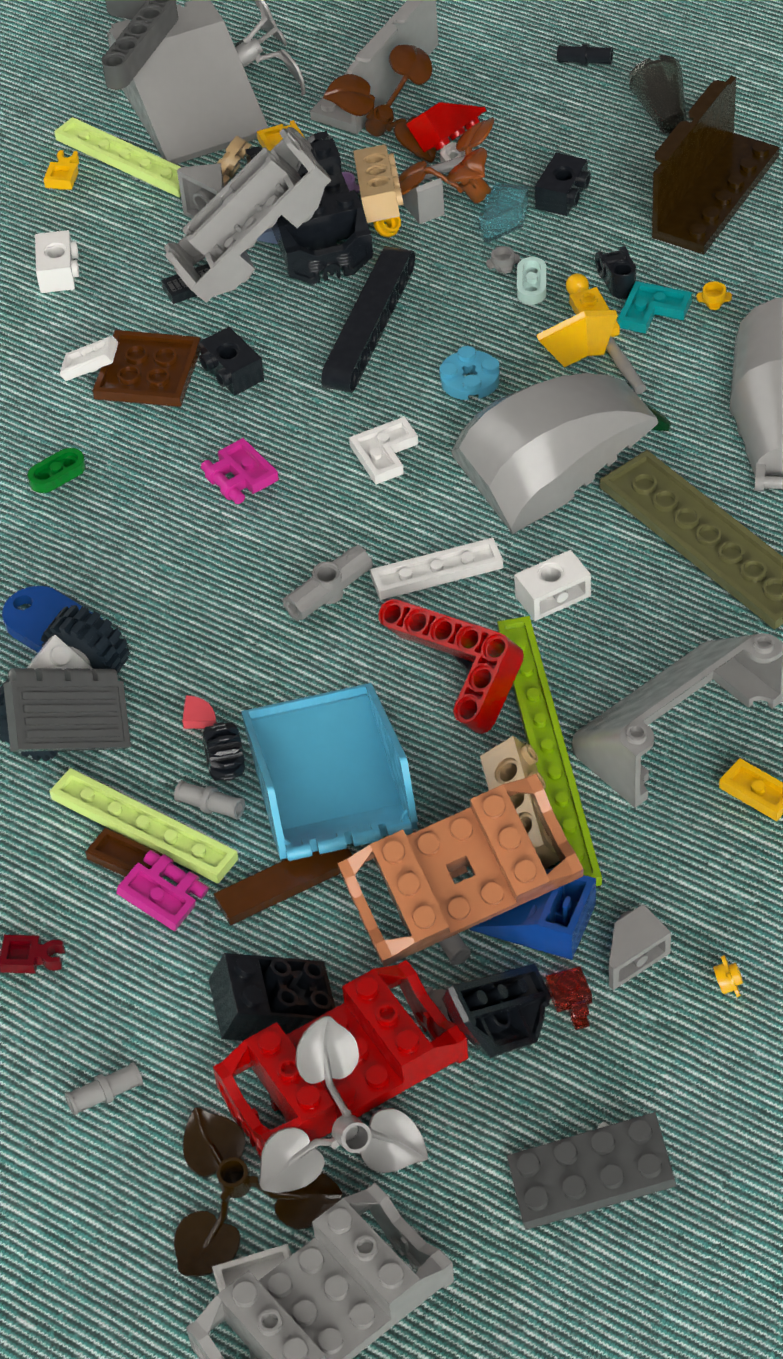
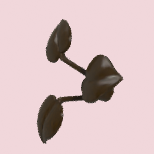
(216, 1146)

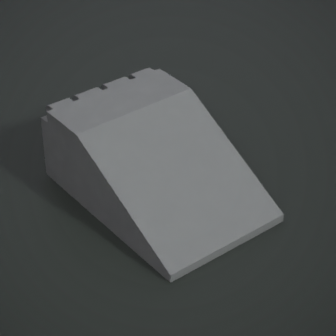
(193, 87)

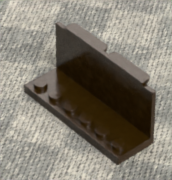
(705, 171)

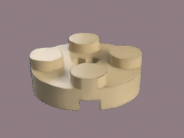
(232, 157)

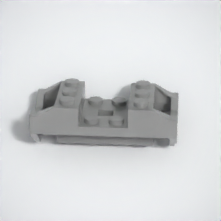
(244, 211)

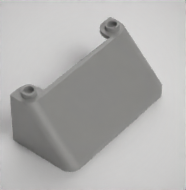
(615, 740)

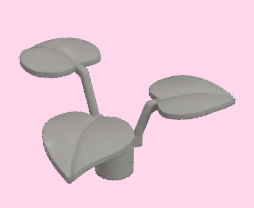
(250, 49)
(385, 1146)

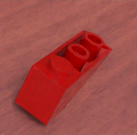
(443, 121)

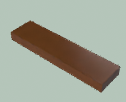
(277, 884)

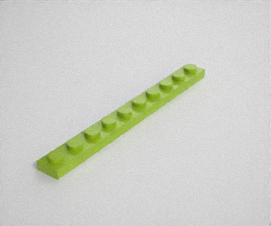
(546, 738)

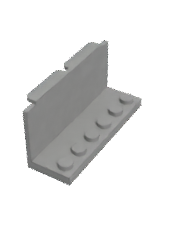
(411, 25)

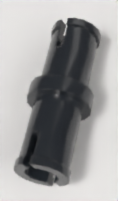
(585, 54)

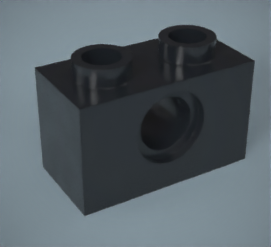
(562, 184)
(231, 361)

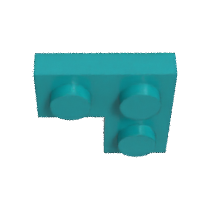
(651, 300)

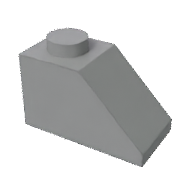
(636, 945)

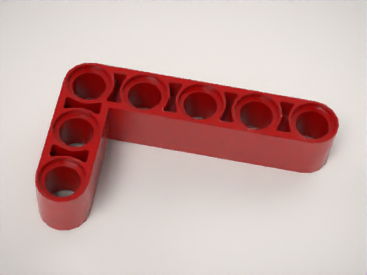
(467, 642)

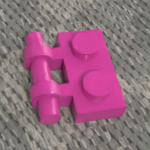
(246, 465)
(157, 896)

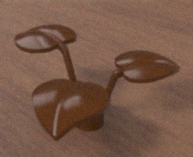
(354, 96)

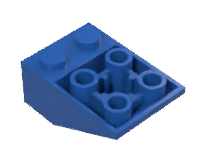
(548, 922)

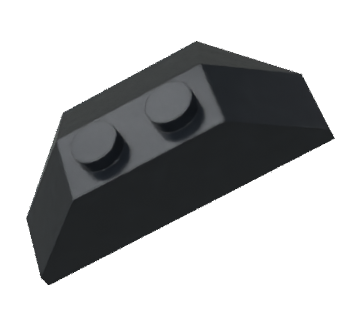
(500, 1009)

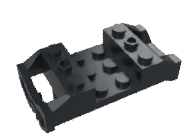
(337, 218)

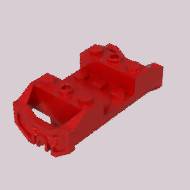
(390, 1059)

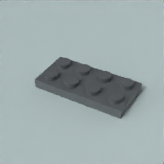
(591, 1171)

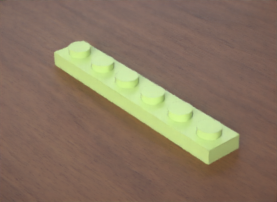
(120, 154)
(144, 825)

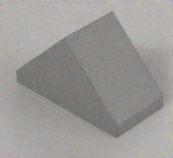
(425, 201)

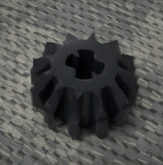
(223, 751)

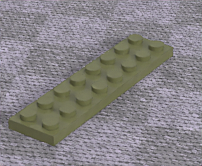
(701, 533)

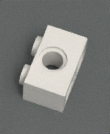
(56, 261)
(552, 585)

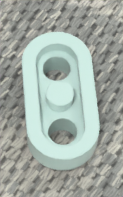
(531, 280)

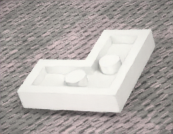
(378, 447)

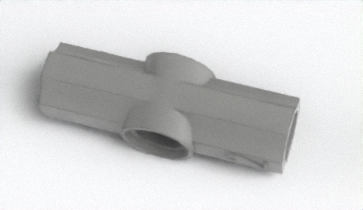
(327, 583)

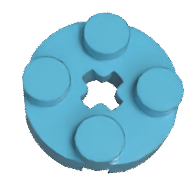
(469, 361)

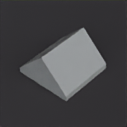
(199, 186)

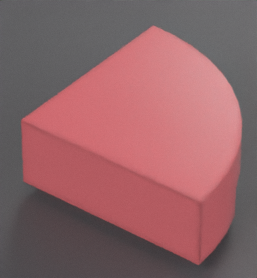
(197, 713)

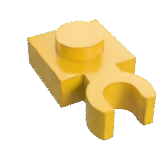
(63, 173)

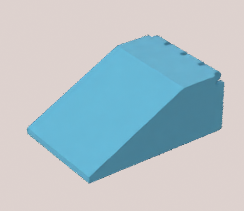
(330, 771)

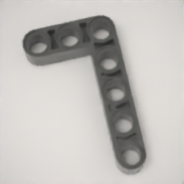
(148, 27)

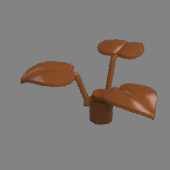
(468, 172)

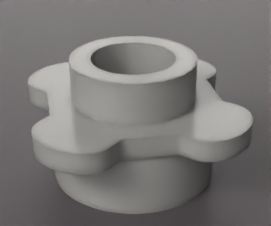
(503, 259)

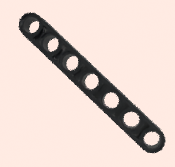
(368, 319)

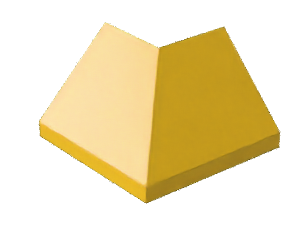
(579, 336)

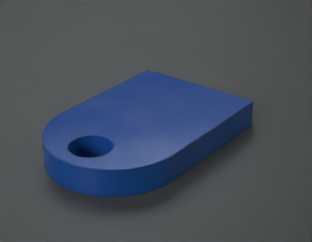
(31, 623)

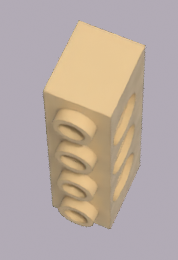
(378, 183)
(513, 762)

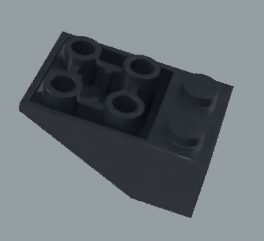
(264, 990)

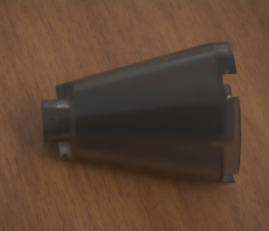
(660, 91)

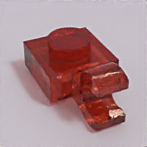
(571, 993)

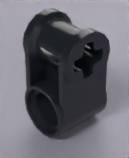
(617, 271)

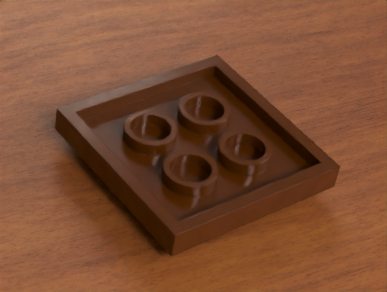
(148, 369)

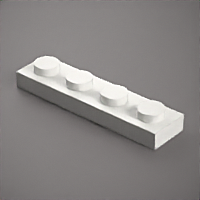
(436, 568)

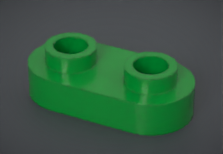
(56, 470)

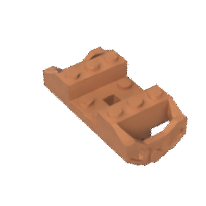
(423, 866)

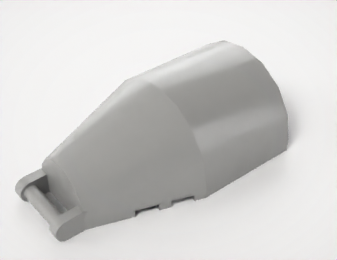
(758, 391)

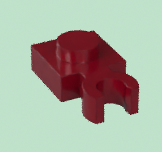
(25, 952)

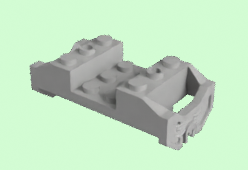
(333, 1290)

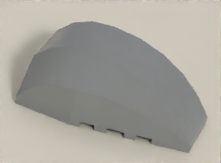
(549, 441)

